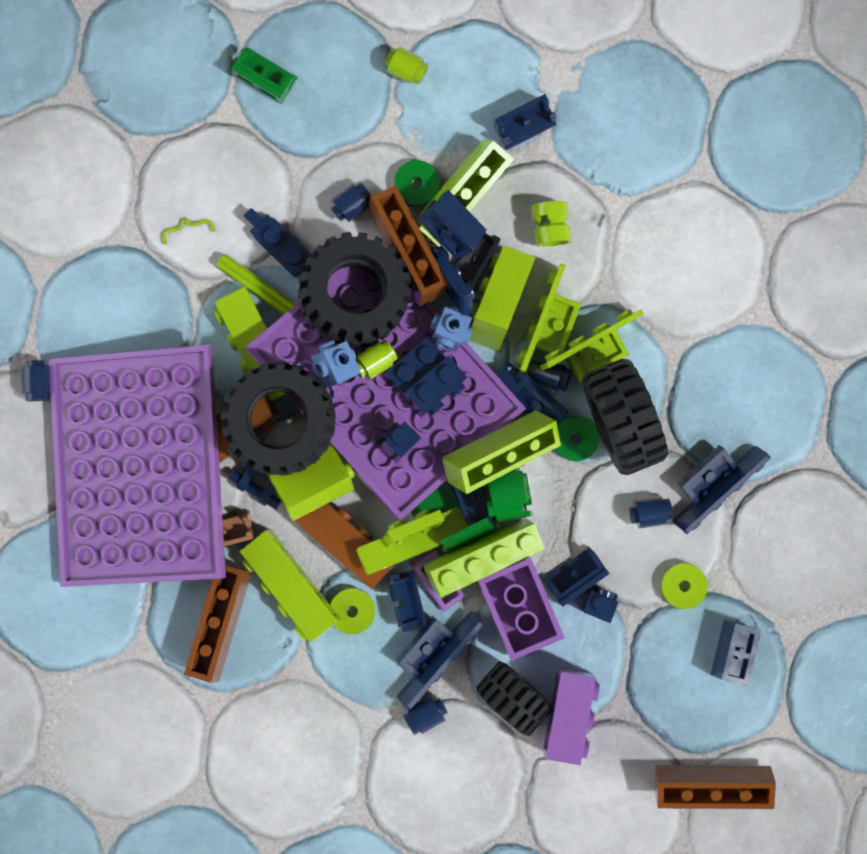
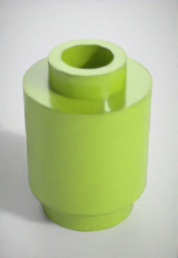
(406, 65)
(375, 359)

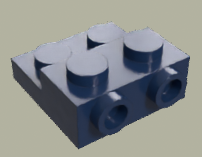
(426, 378)

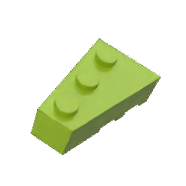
(500, 297)

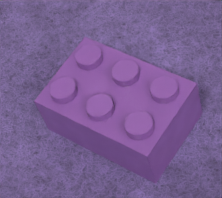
(521, 609)
(571, 716)

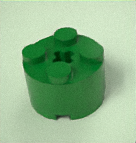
(509, 496)

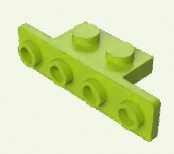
(554, 322)
(595, 351)
(410, 539)

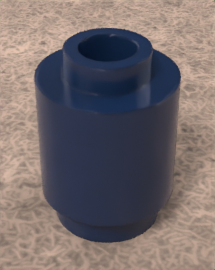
(351, 202)
(35, 381)
(651, 512)
(426, 715)

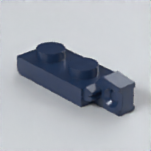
(278, 242)
(457, 290)
(531, 393)

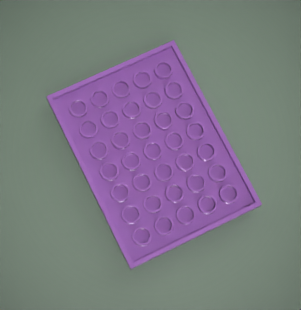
(372, 406)
(137, 467)

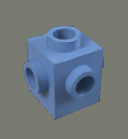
(445, 336)
(335, 363)

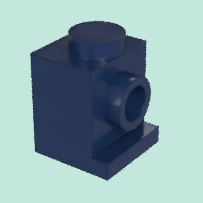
(398, 441)
(600, 604)

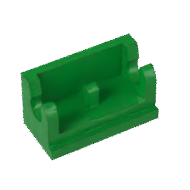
(264, 75)

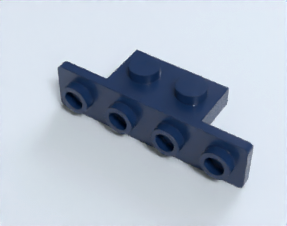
(714, 482)
(432, 653)

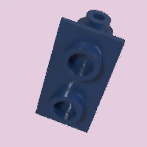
(405, 590)

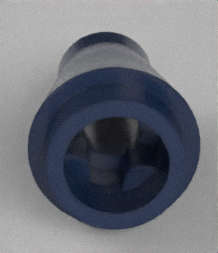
(555, 377)

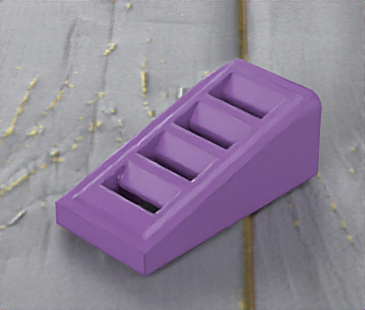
(418, 563)

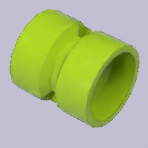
(551, 224)

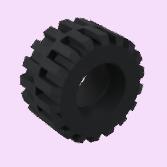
(514, 698)

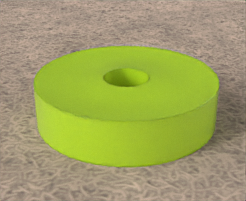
(697, 586)
(362, 602)

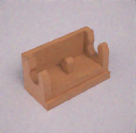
(238, 528)

